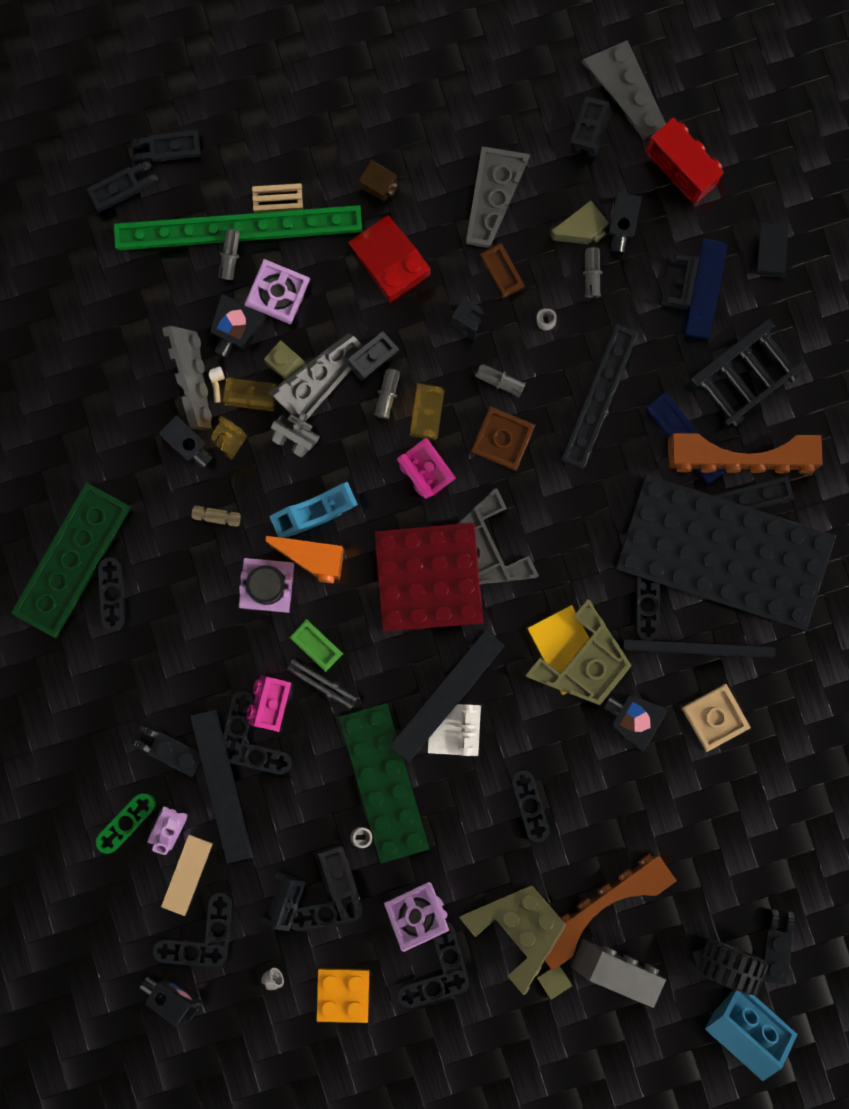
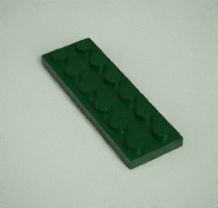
(71, 560)
(383, 783)

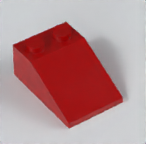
(390, 258)

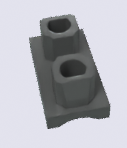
(297, 431)

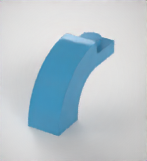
(314, 511)

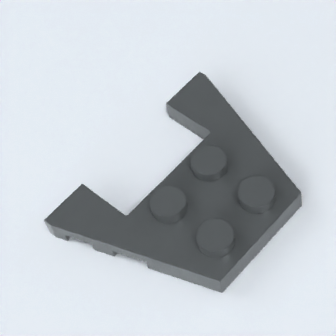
(489, 560)

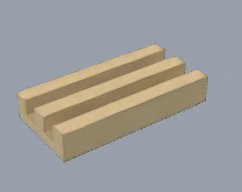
(276, 189)

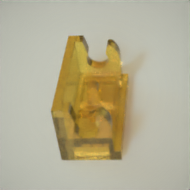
(249, 394)
(427, 411)
(231, 437)

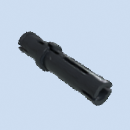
(296, 669)

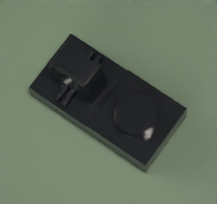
(372, 356)

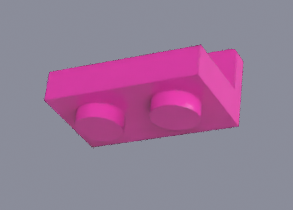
(425, 469)
(268, 703)

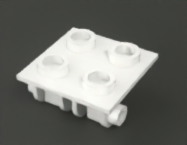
(458, 732)

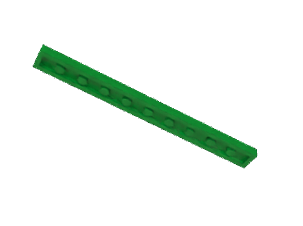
(251, 227)

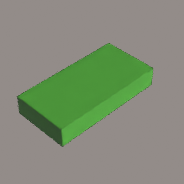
(316, 645)

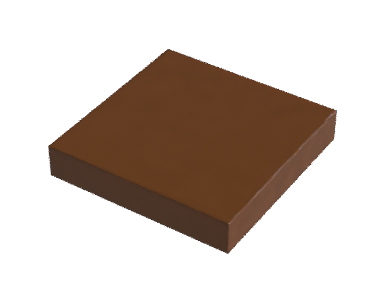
(502, 438)

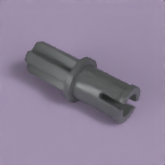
(229, 255)
(592, 272)
(500, 380)
(387, 393)

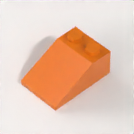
(316, 558)

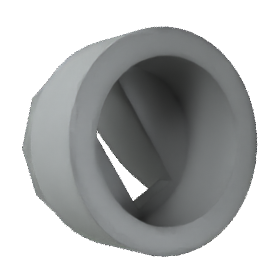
(551, 316)
(361, 843)
(272, 979)

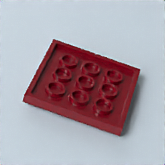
(429, 577)

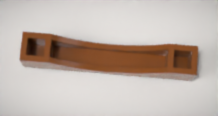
(695, 452)
(647, 879)

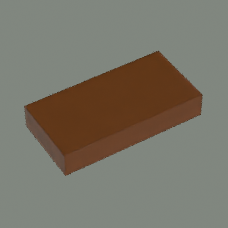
(501, 270)

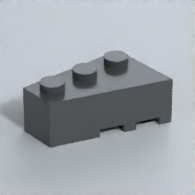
(618, 973)

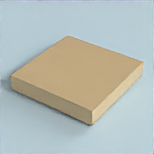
(715, 717)

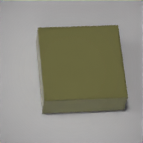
(554, 982)

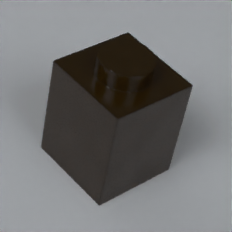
(378, 181)

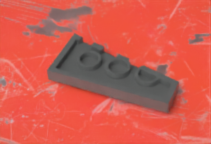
(624, 81)
(494, 188)
(190, 375)
(317, 379)

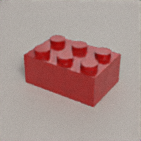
(684, 160)

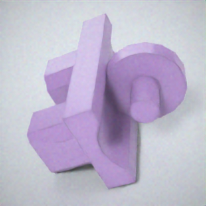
(166, 830)

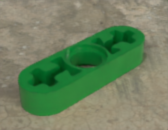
(117, 841)

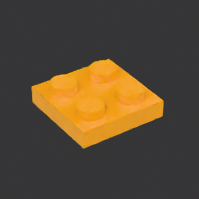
(343, 995)

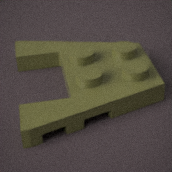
(593, 669)
(529, 924)

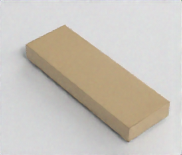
(187, 875)

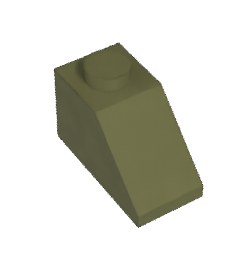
(582, 226)
(284, 361)

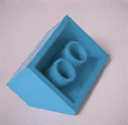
(752, 1033)

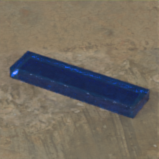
(706, 289)
(672, 421)

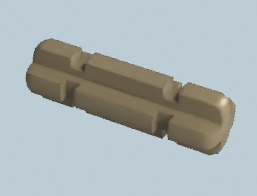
(216, 516)

